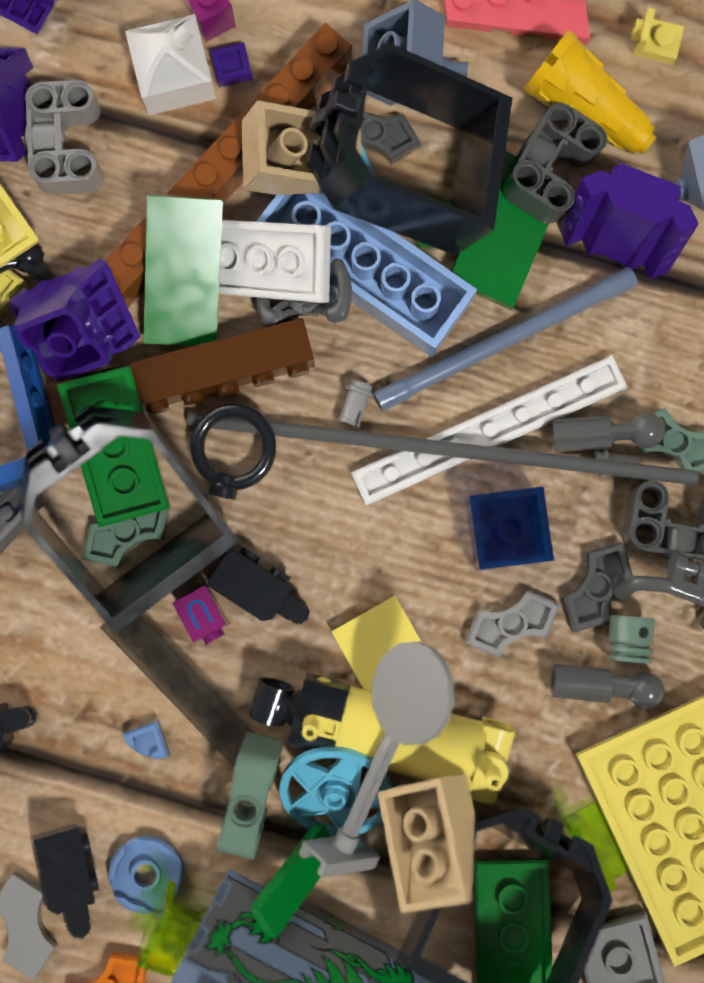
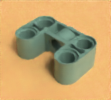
(251, 782)

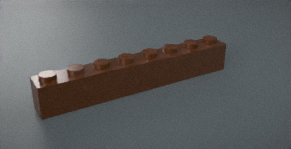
(211, 368)

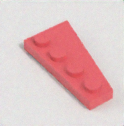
(534, 17)

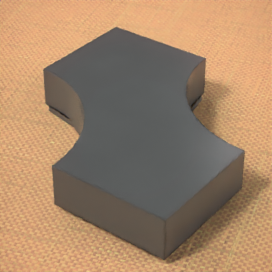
(389, 136)
(590, 600)

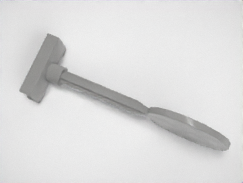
(413, 707)

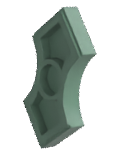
(679, 444)
(112, 542)

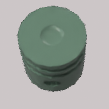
(631, 639)

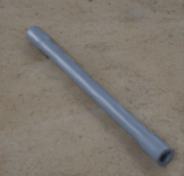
(605, 290)

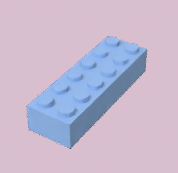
(385, 271)

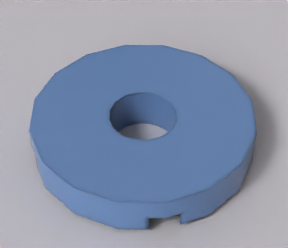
(123, 868)

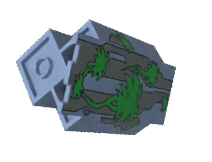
(308, 949)

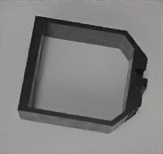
(435, 92)
(160, 571)
(547, 840)

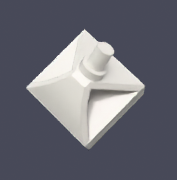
(170, 65)

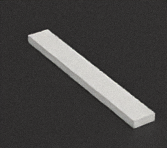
(493, 428)

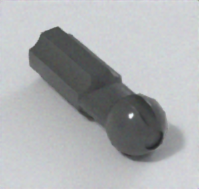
(600, 432)
(601, 685)

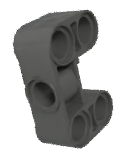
(539, 153)
(664, 536)

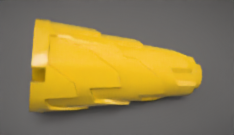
(577, 79)

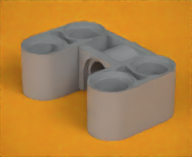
(46, 136)

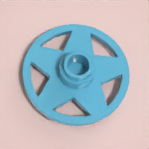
(328, 789)

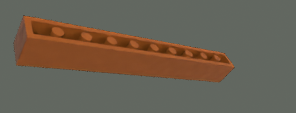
(220, 168)

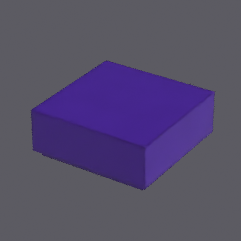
(231, 64)

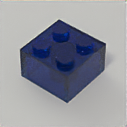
(509, 529)

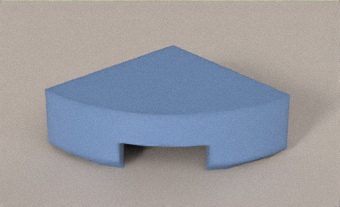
(148, 740)

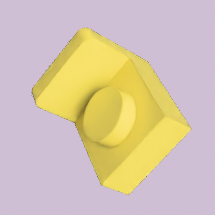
(656, 38)

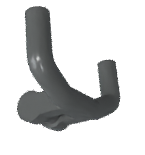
(674, 583)

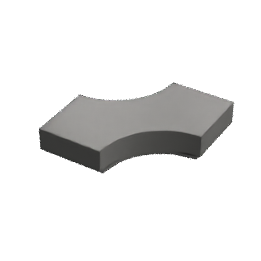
(496, 630)
(27, 938)

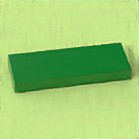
(288, 887)

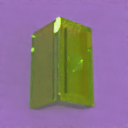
(591, 826)
(167, 934)

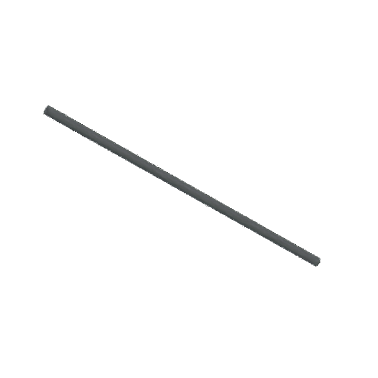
(462, 450)

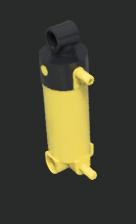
(344, 716)

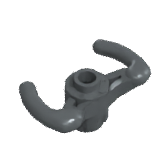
(334, 310)

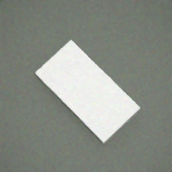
(275, 260)

